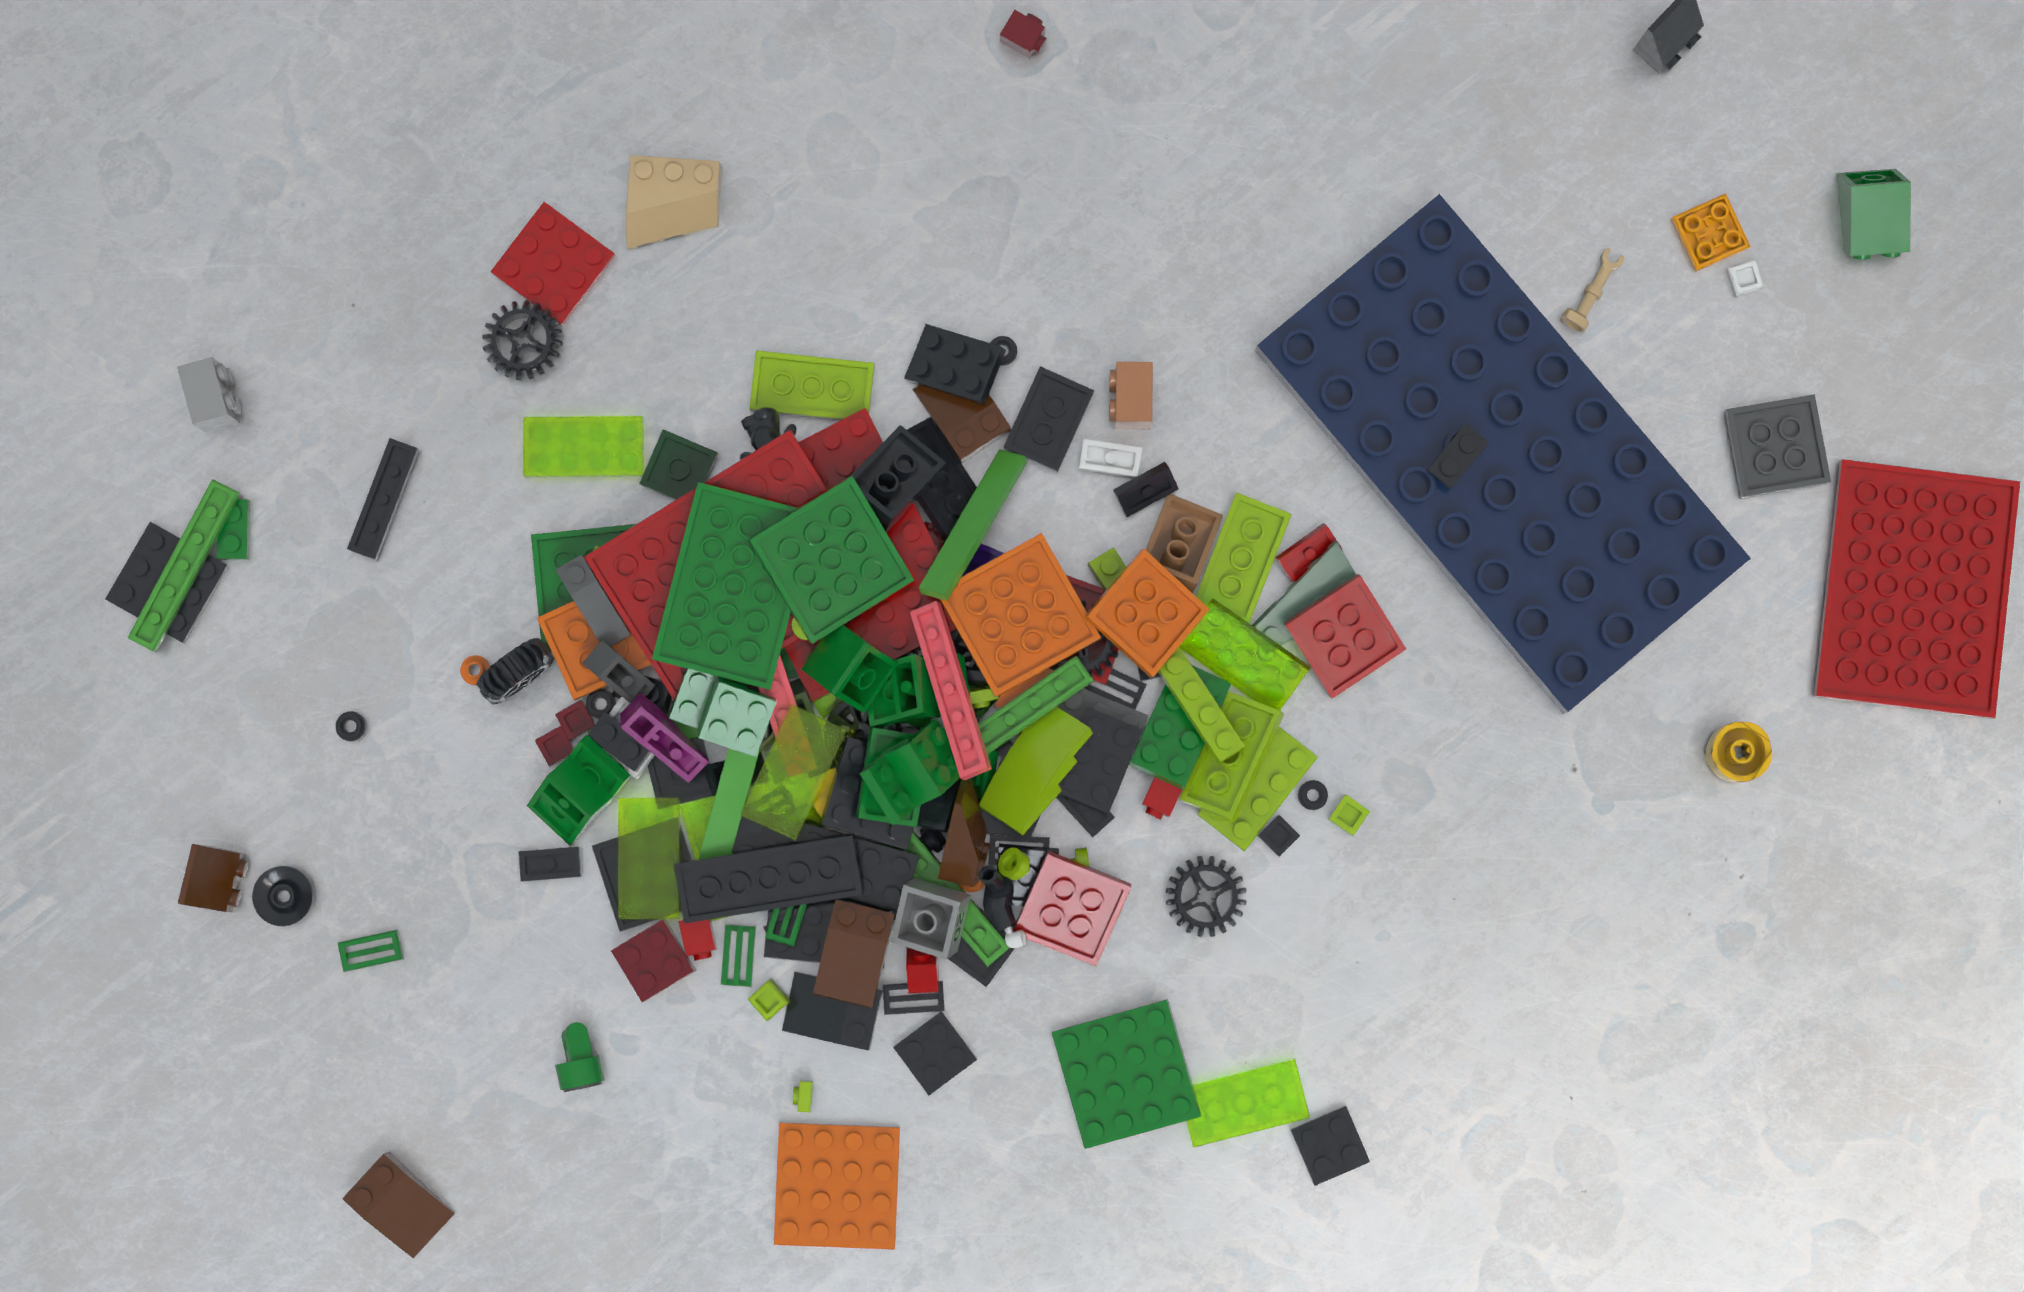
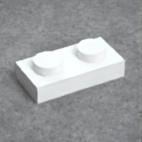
(1110, 458)

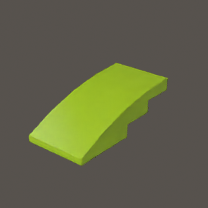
(1034, 768)

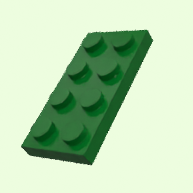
(1170, 740)

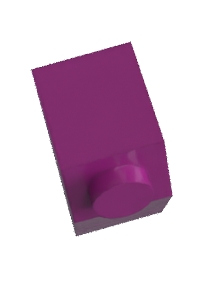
(662, 737)

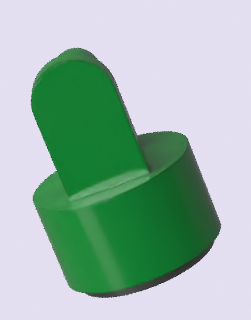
(581, 1068)

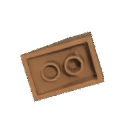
(1183, 538)

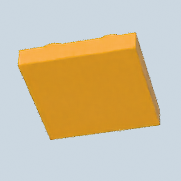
(1710, 232)

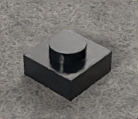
(1278, 835)

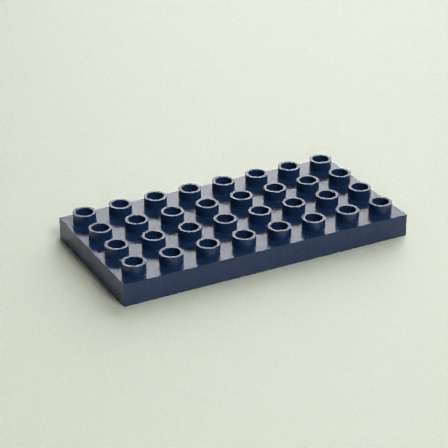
(1568, 518)

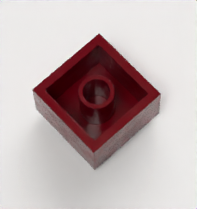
(653, 960)

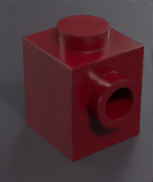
(1024, 33)

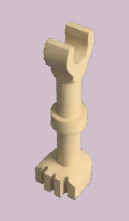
(1577, 319)

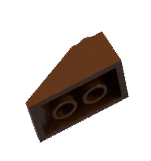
(964, 423)
(965, 843)
(213, 878)
(854, 953)
(398, 1204)

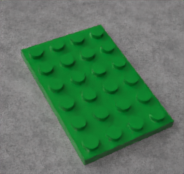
(721, 601)

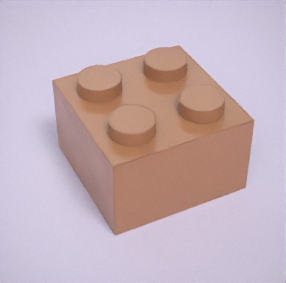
(1133, 395)

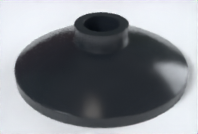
(267, 896)

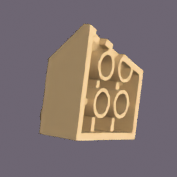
(670, 198)

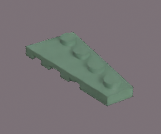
(1320, 579)

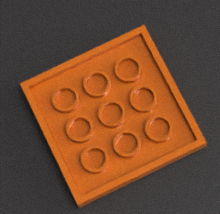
(1019, 615)
(837, 1186)

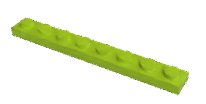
(1182, 679)

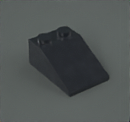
(1670, 34)
(897, 475)
(829, 1018)

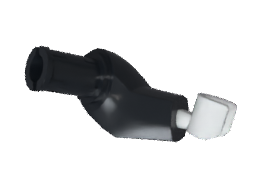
(997, 905)

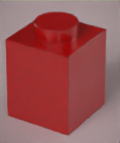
(1160, 799)
(698, 939)
(922, 972)

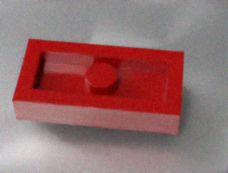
(1301, 554)

